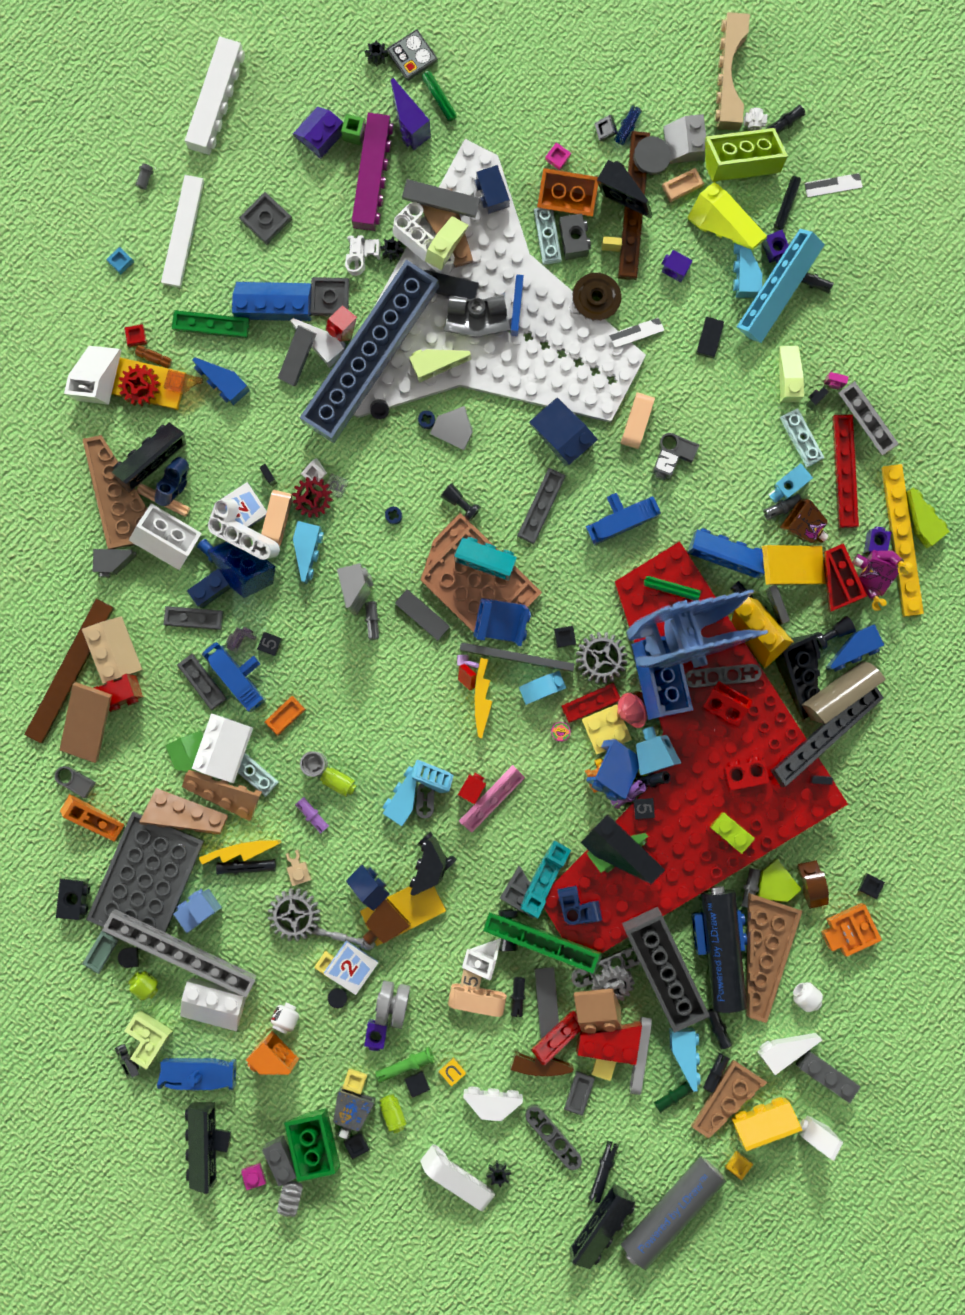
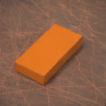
(285, 715)

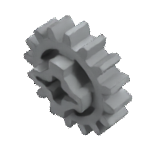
(618, 979)

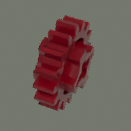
(304, 499)

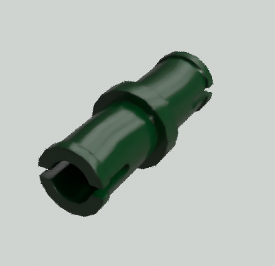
(673, 1097)

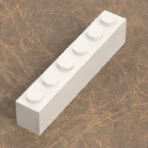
(215, 95)

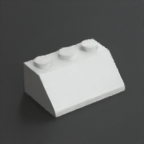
(164, 536)
(222, 748)
(211, 1004)

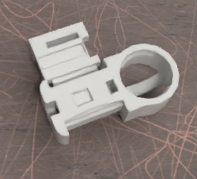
(362, 248)

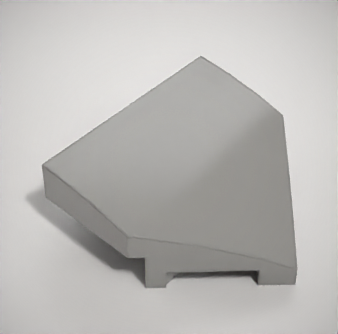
(453, 427)

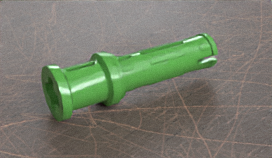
(414, 1062)

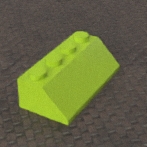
(744, 154)

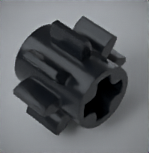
(376, 53)
(392, 255)
(497, 1168)

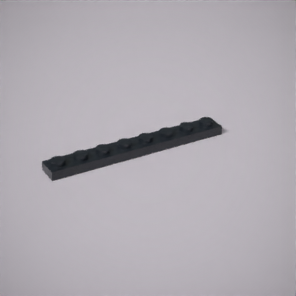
(823, 738)

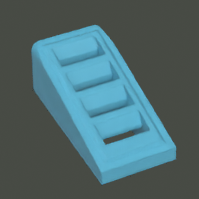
(443, 780)

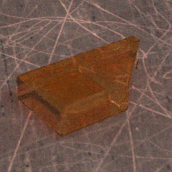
(180, 382)

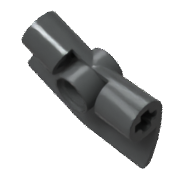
(488, 321)

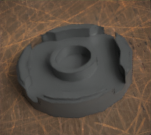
(652, 155)

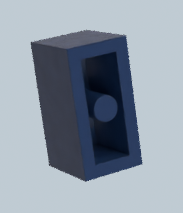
(492, 189)
(209, 589)
(368, 887)

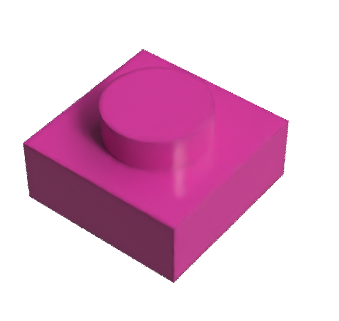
(557, 156)
(836, 380)
(253, 1176)

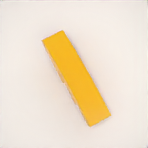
(482, 705)
(245, 849)

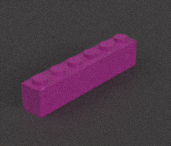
(371, 172)

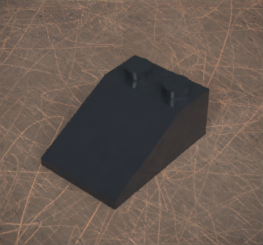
(620, 187)

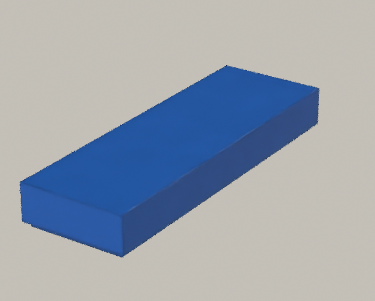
(517, 305)

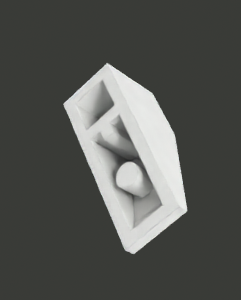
(324, 345)
(784, 1051)
(820, 1137)

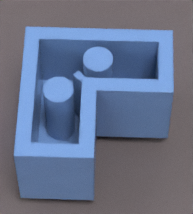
(198, 909)

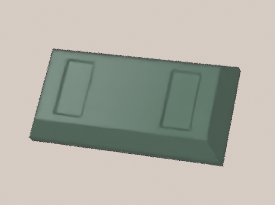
(100, 952)

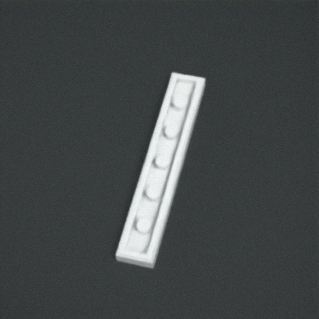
(182, 231)

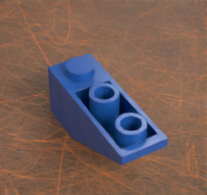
(227, 381)
(858, 644)

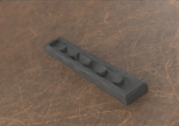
(517, 657)

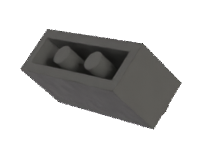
(828, 1076)

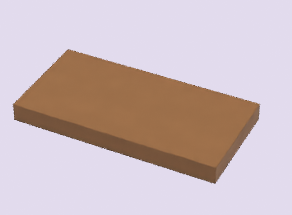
(85, 722)

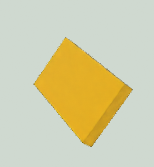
(165, 398)
(793, 565)
(415, 908)

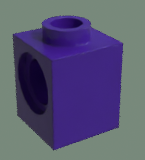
(777, 238)
(676, 265)
(879, 532)
(375, 1045)

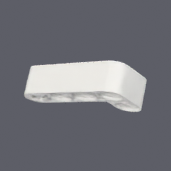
(413, 230)
(244, 534)
(456, 1179)

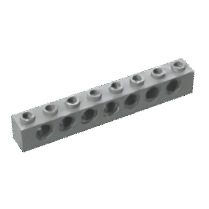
(179, 953)

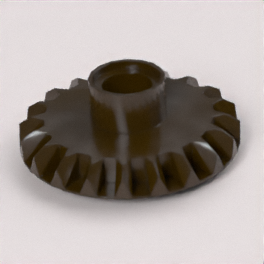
(596, 285)

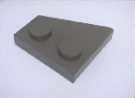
(516, 890)

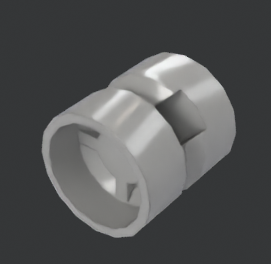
(313, 763)

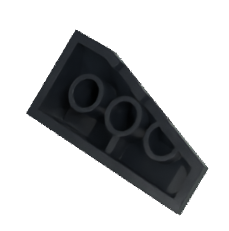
(800, 669)
(615, 846)

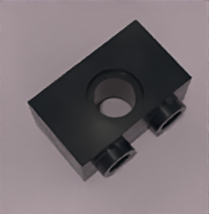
(65, 907)

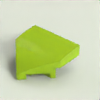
(777, 883)

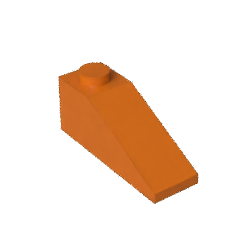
(91, 818)

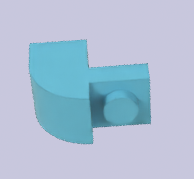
(542, 687)

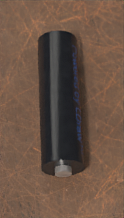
(723, 950)

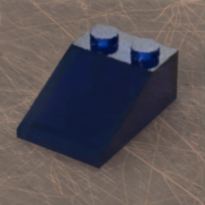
(241, 569)

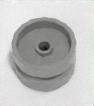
(392, 1004)

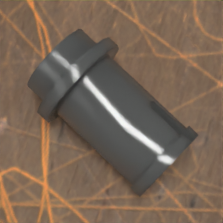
(144, 176)

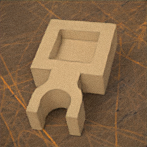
(298, 871)

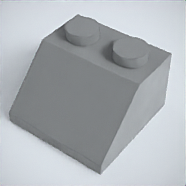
(686, 138)

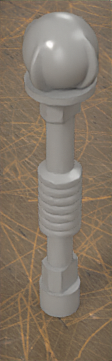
(343, 937)

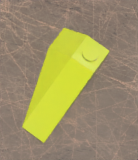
(722, 215)

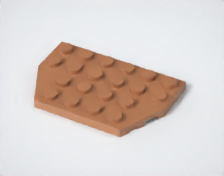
(463, 586)

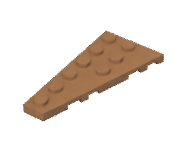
(117, 508)
(768, 946)

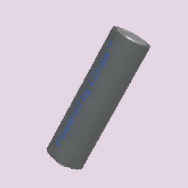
(672, 1213)

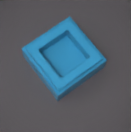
(120, 260)

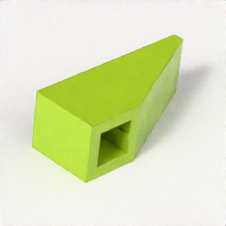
(925, 522)

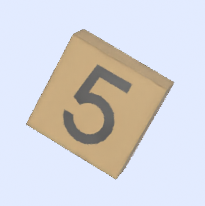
(470, 979)

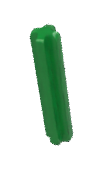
(439, 96)
(672, 588)

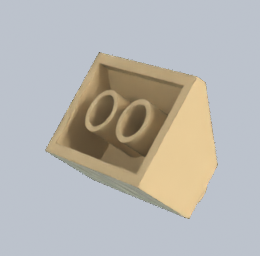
(112, 649)

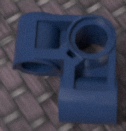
(173, 482)
(587, 912)

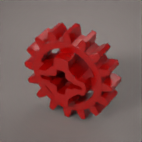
(140, 377)

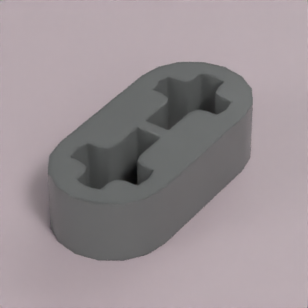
(420, 801)

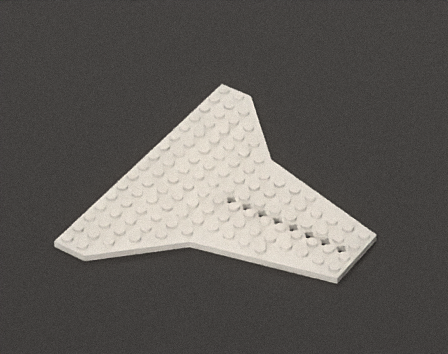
(504, 362)

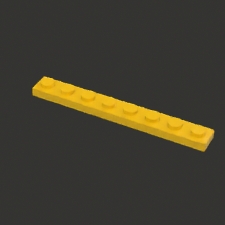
(902, 538)

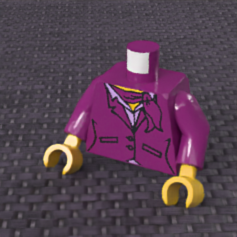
(879, 572)

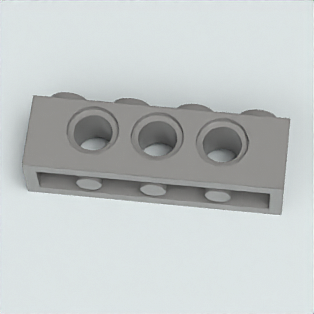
(868, 418)

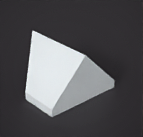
(482, 959)

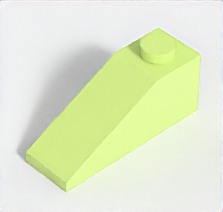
(445, 242)
(433, 362)
(790, 374)

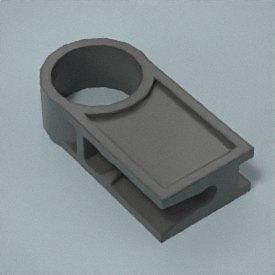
(684, 447)
(78, 784)

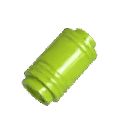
(338, 781)
(392, 1113)

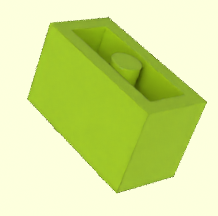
(732, 832)

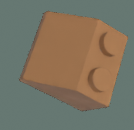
(598, 1010)

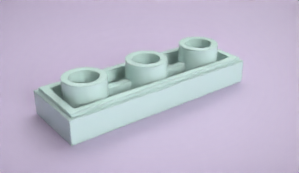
(548, 244)
(807, 448)
(259, 778)

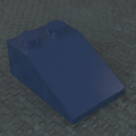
(563, 431)

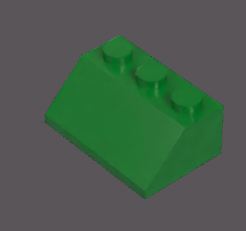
(312, 1145)

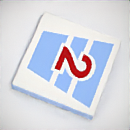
(250, 507)
(351, 967)

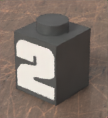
(665, 464)

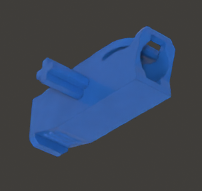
(622, 518)
(235, 676)
(197, 1073)

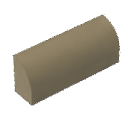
(843, 692)

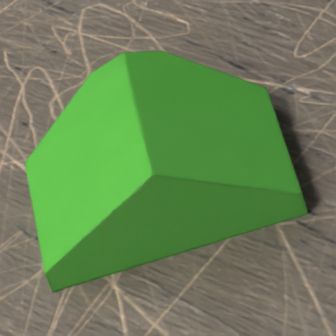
(184, 751)

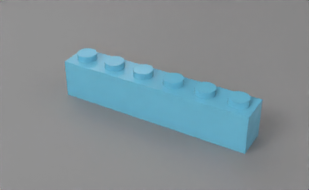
(780, 285)

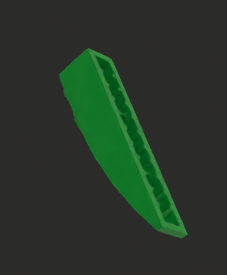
(543, 942)

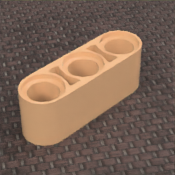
(637, 420)
(277, 515)
(477, 1001)

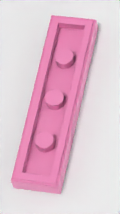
(492, 799)

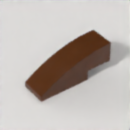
(532, 1066)

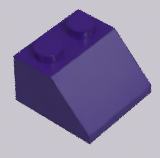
(319, 131)

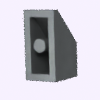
(111, 561)

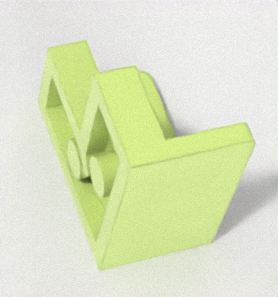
(151, 1036)

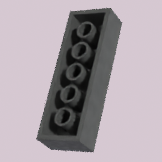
(665, 969)

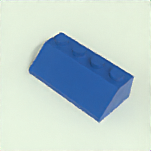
(272, 301)
(727, 553)
(663, 689)

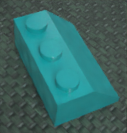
(485, 558)

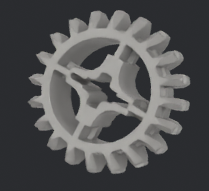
(593, 653)
(294, 922)

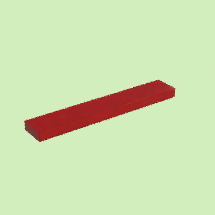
(845, 471)

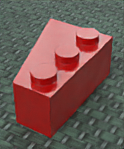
(841, 578)
(123, 691)
(614, 1046)

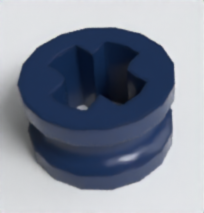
(429, 414)
(395, 520)

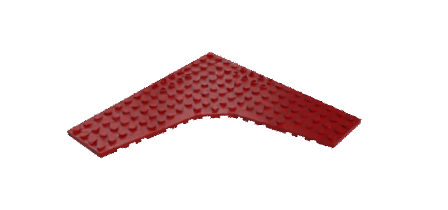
(698, 787)

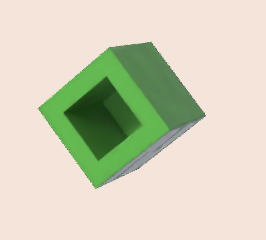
(353, 129)

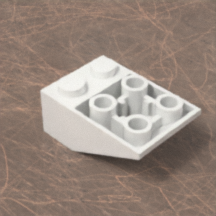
(93, 375)

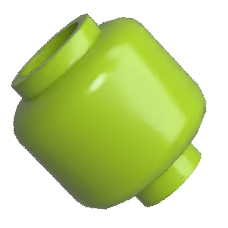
(143, 985)

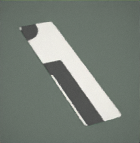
(833, 185)
(636, 332)

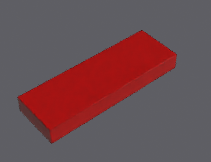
(591, 702)
(557, 1038)

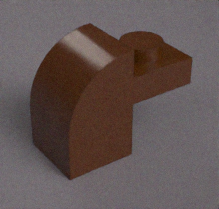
(815, 884)

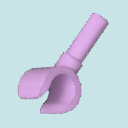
(461, 659)

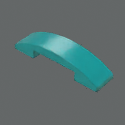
(544, 878)

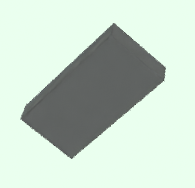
(579, 1093)

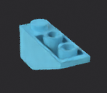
(748, 274)
(306, 543)
(403, 801)
(684, 1049)

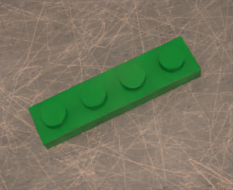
(210, 324)

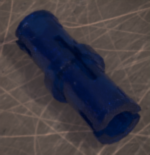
(627, 125)

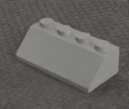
(355, 586)

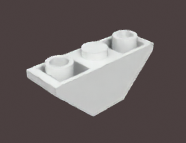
(492, 1103)

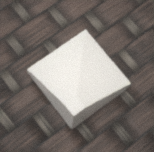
(314, 469)

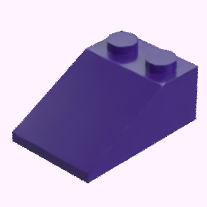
(412, 121)

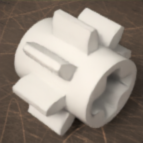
(755, 119)

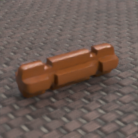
(153, 356)

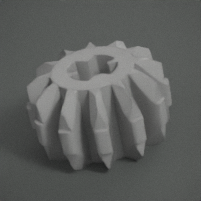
(289, 1199)

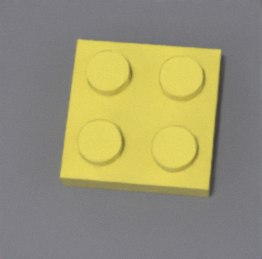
(605, 726)

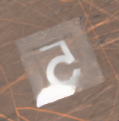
(337, 485)

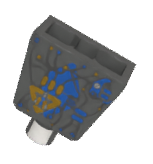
(351, 1111)

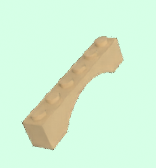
(730, 105)

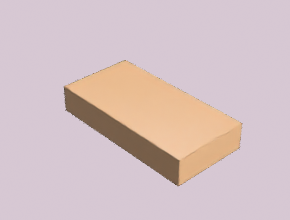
(682, 185)

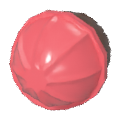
(632, 709)

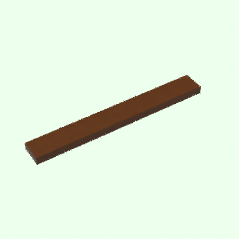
(632, 220)
(66, 675)

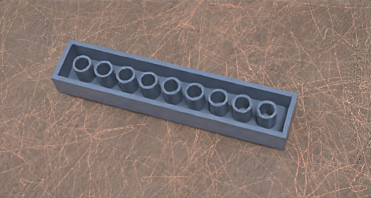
(370, 351)

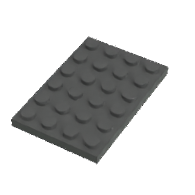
(147, 874)

